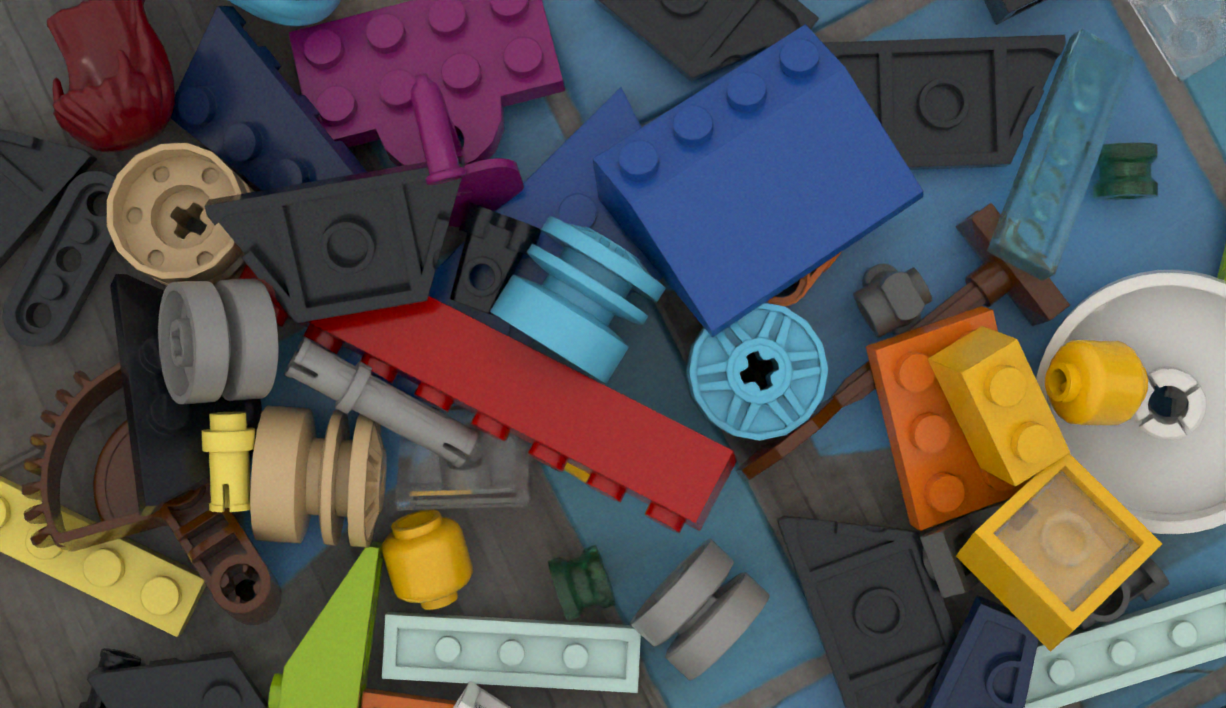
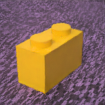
(999, 405)

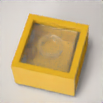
(1057, 550)

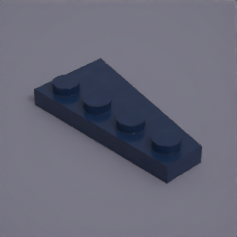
(251, 115)
(987, 662)

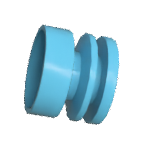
(579, 297)
(793, 385)

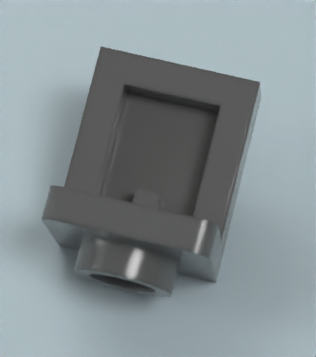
(942, 546)

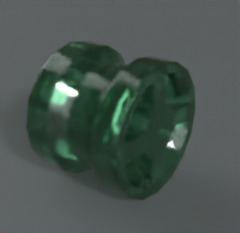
(1126, 172)
(581, 582)

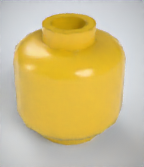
(1096, 382)
(427, 559)

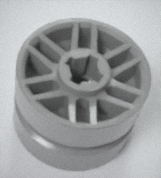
(217, 340)
(700, 610)

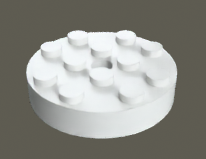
(1156, 465)

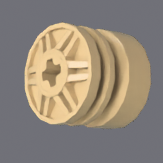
(155, 201)
(316, 476)

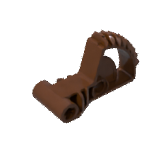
(209, 538)

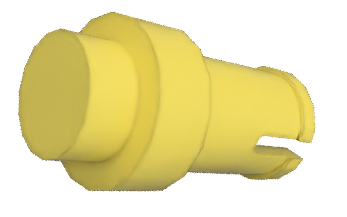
(229, 460)

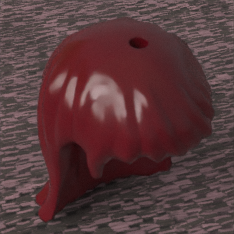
(116, 74)

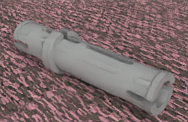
(359, 390)

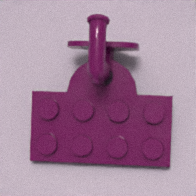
(430, 75)

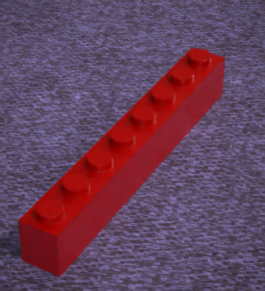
(537, 400)

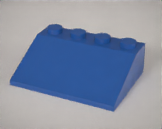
(756, 180)

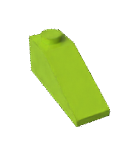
(335, 654)

